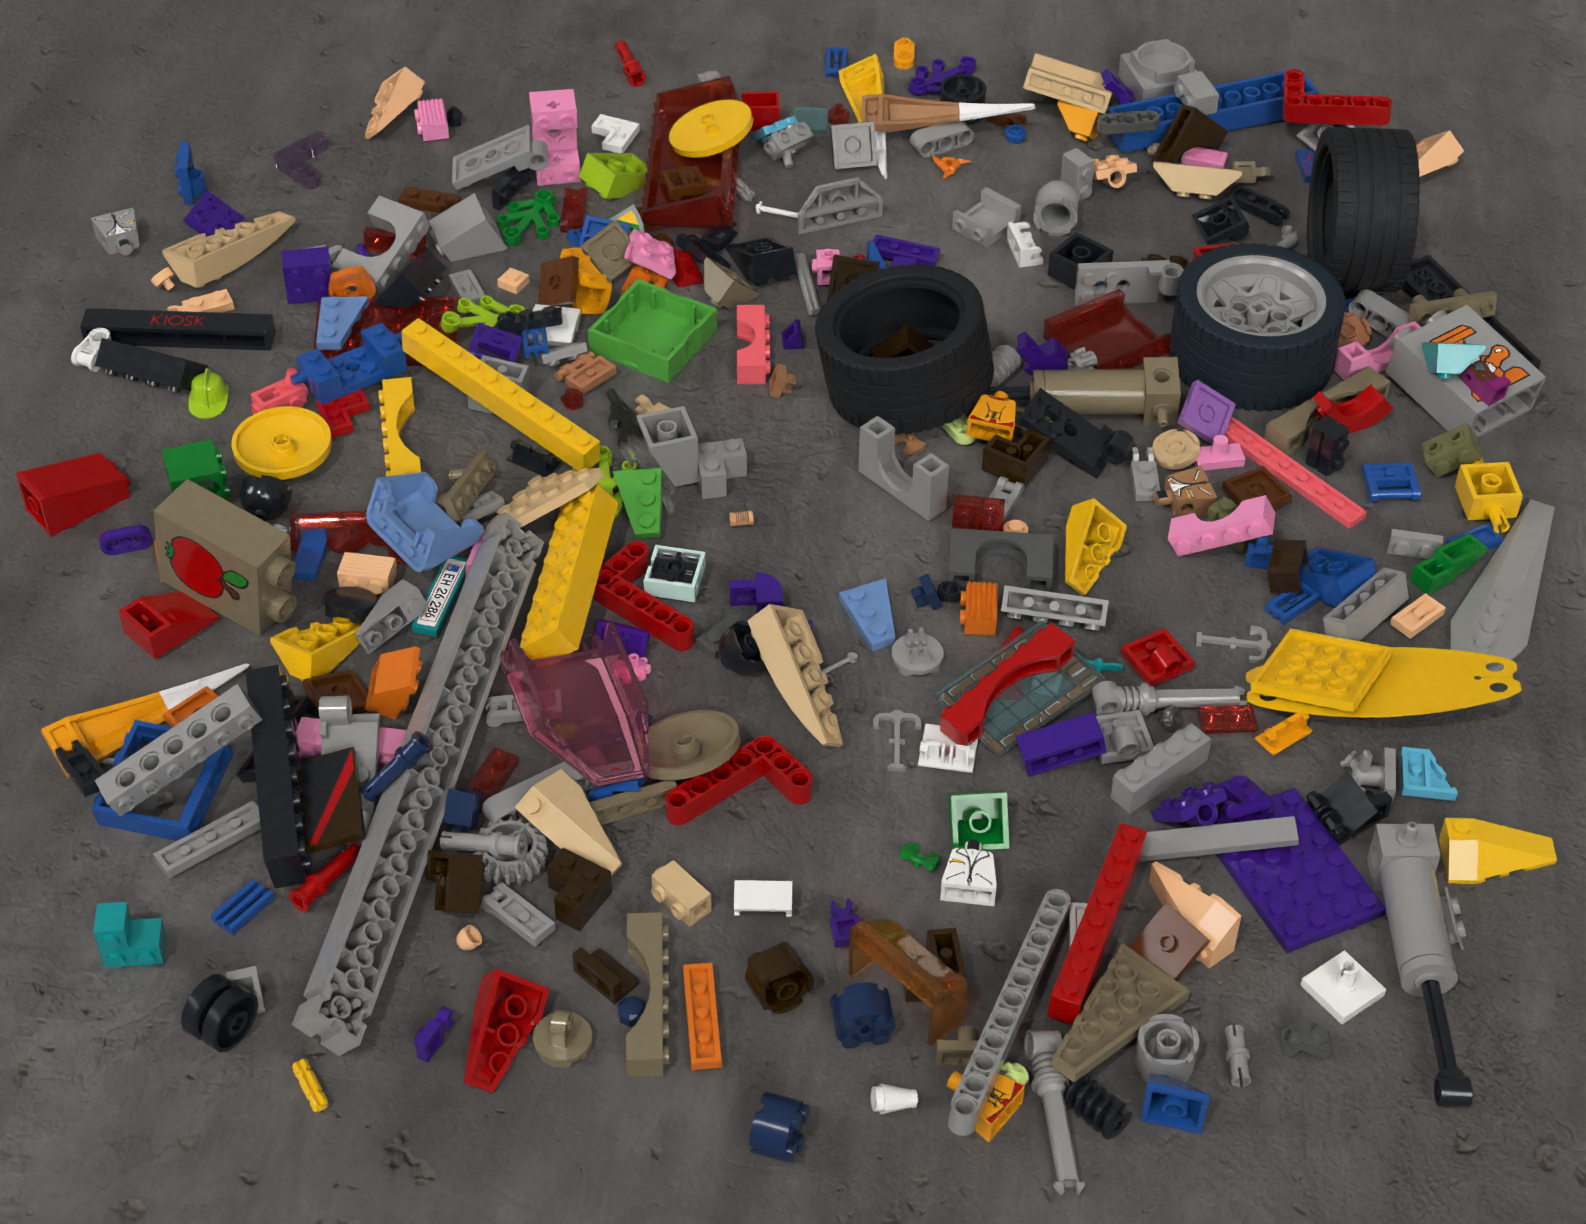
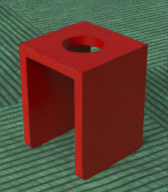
(763, 106)

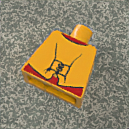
(992, 416)
(1001, 1105)

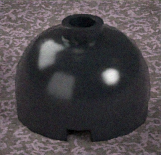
(265, 497)
(740, 650)

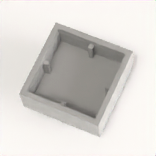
(1154, 68)

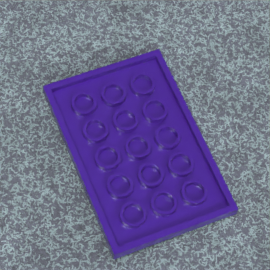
(1302, 888)

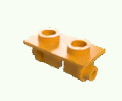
(1284, 733)

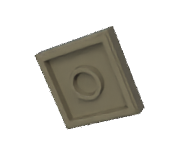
(608, 250)

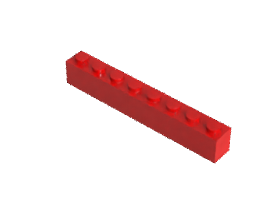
(1097, 924)

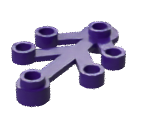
(920, 86)

